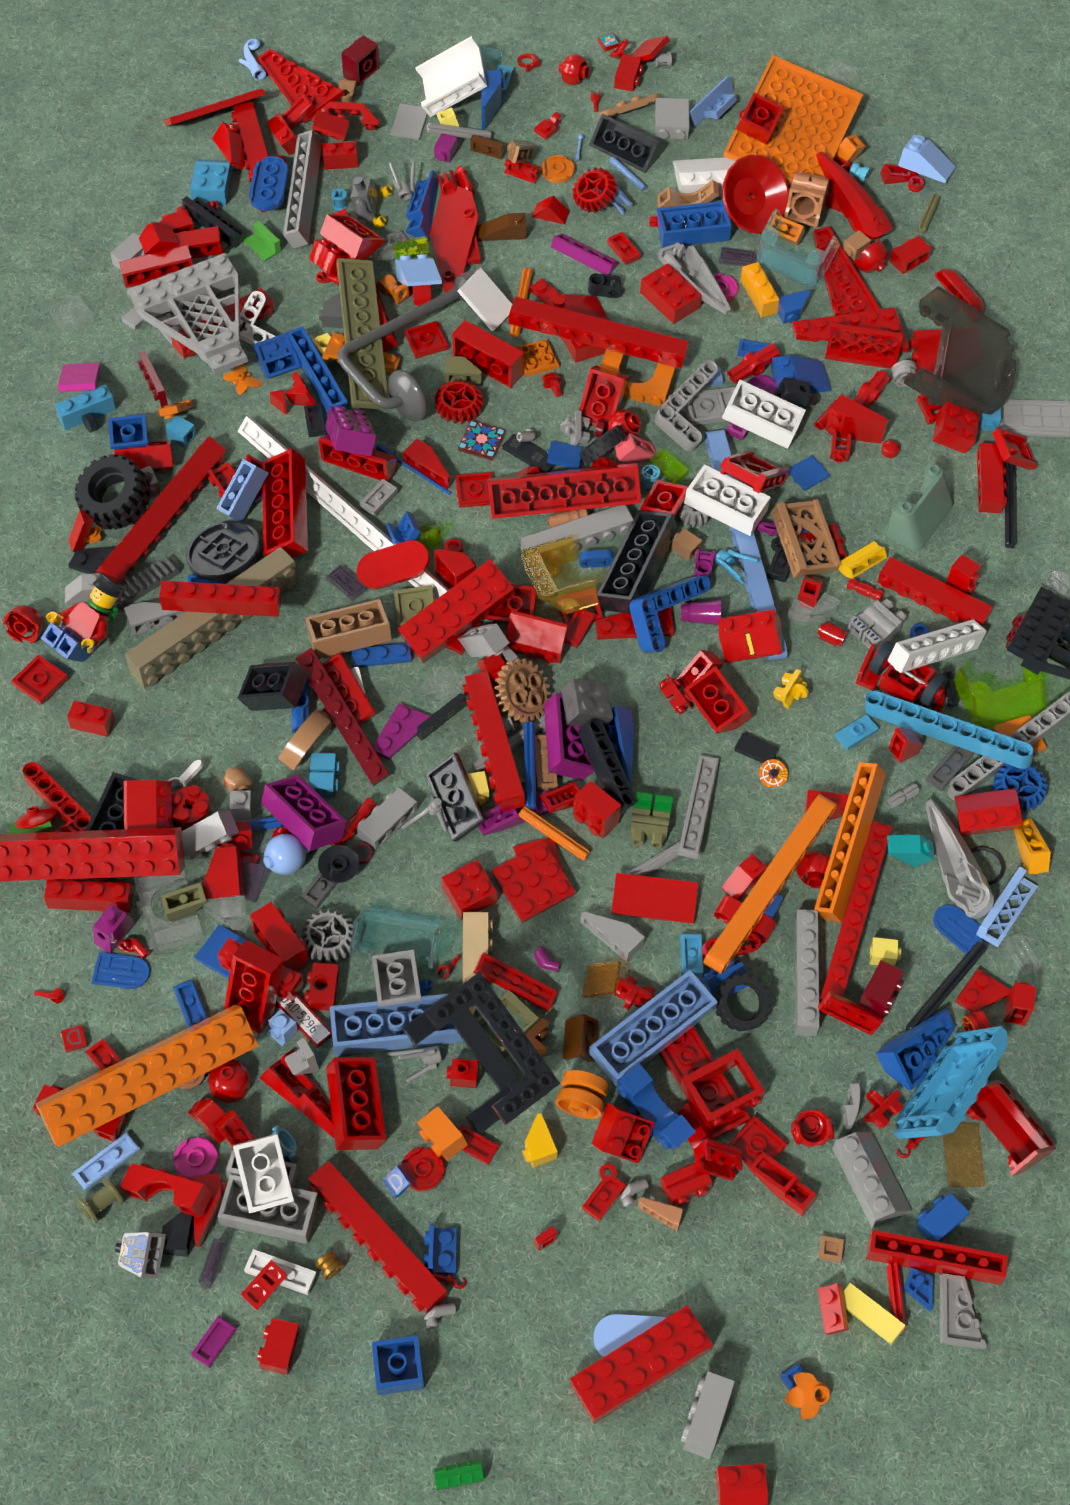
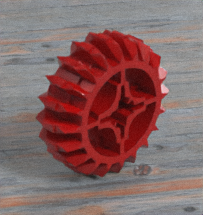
(603, 183)
(456, 396)

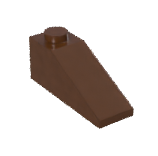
(506, 227)

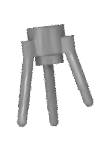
(403, 189)
(429, 1056)

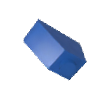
(793, 306)

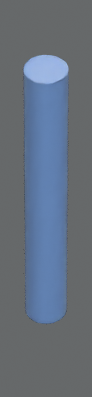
(627, 173)

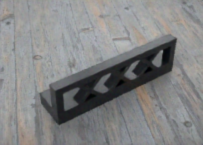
(207, 217)

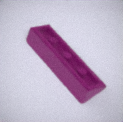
(584, 254)

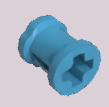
(339, 197)

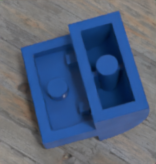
(276, 355)

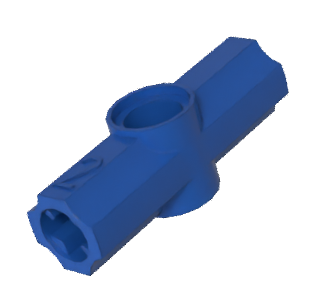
(301, 713)

